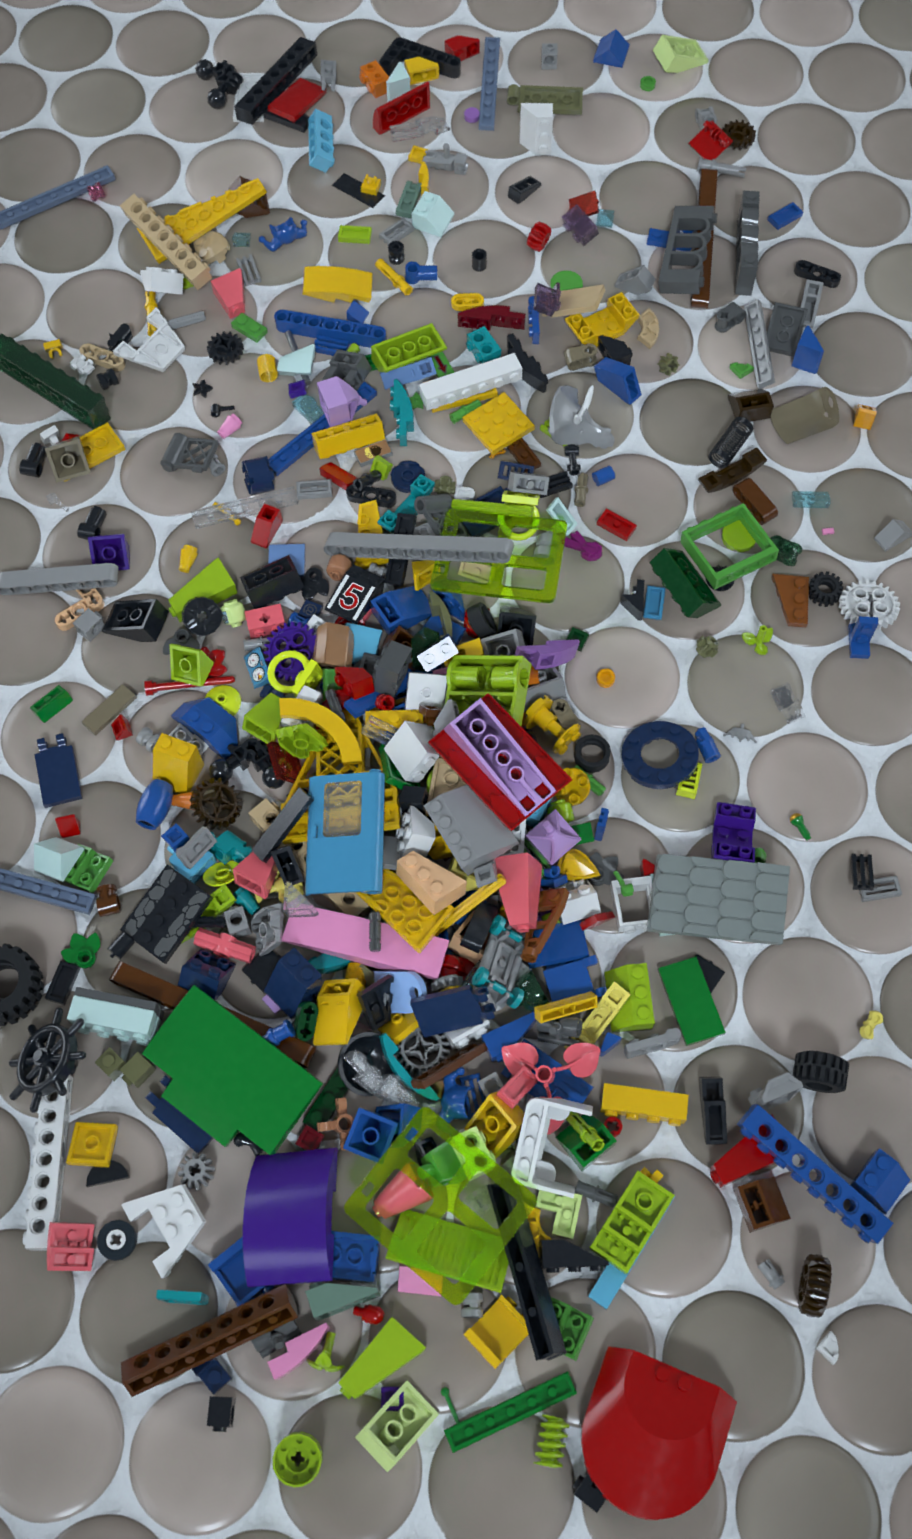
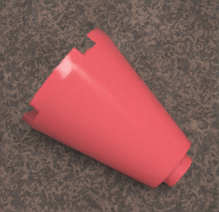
(399, 1196)

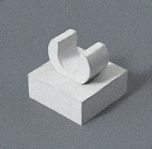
(50, 435)

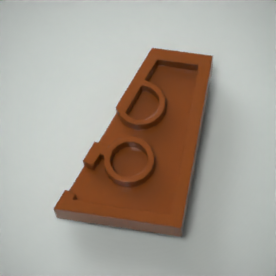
(794, 598)

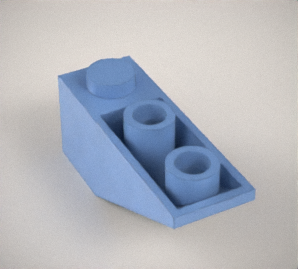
(409, 373)

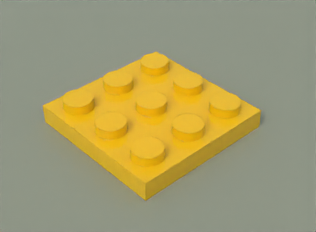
(498, 423)

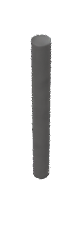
(292, 344)

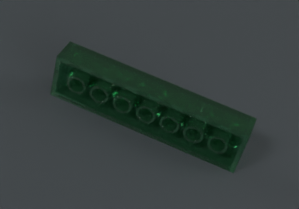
(52, 383)

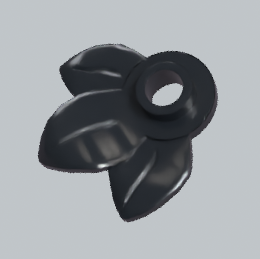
(314, 585)

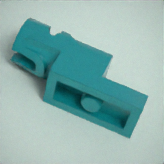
(230, 848)

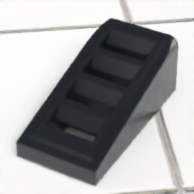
(521, 190)

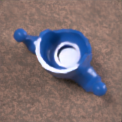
(284, 234)
(454, 1098)

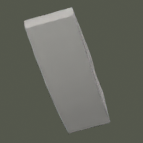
(811, 300)

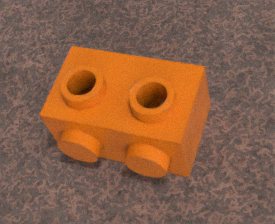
(374, 78)

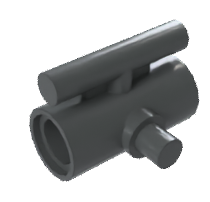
(560, 1031)
(276, 1338)

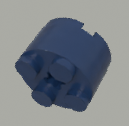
(257, 475)

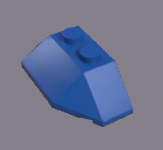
(209, 723)

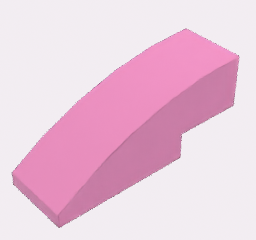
(298, 1351)

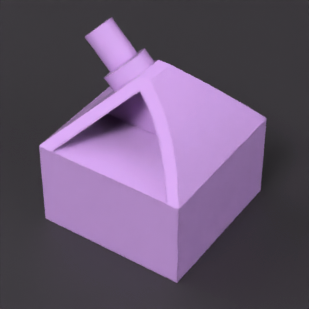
(338, 400)
(552, 837)

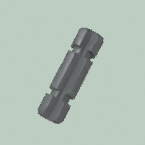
(334, 703)
(375, 931)

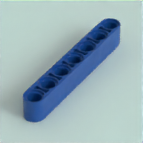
(313, 325)

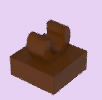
(430, 713)

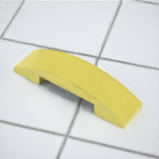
(603, 1015)

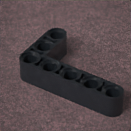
(404, 49)

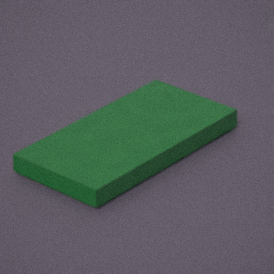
(691, 1001)

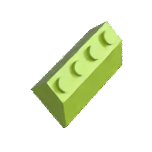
(407, 348)

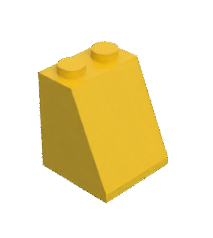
(176, 763)

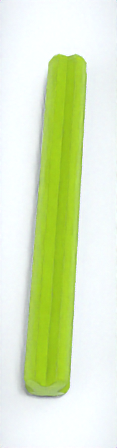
(492, 507)

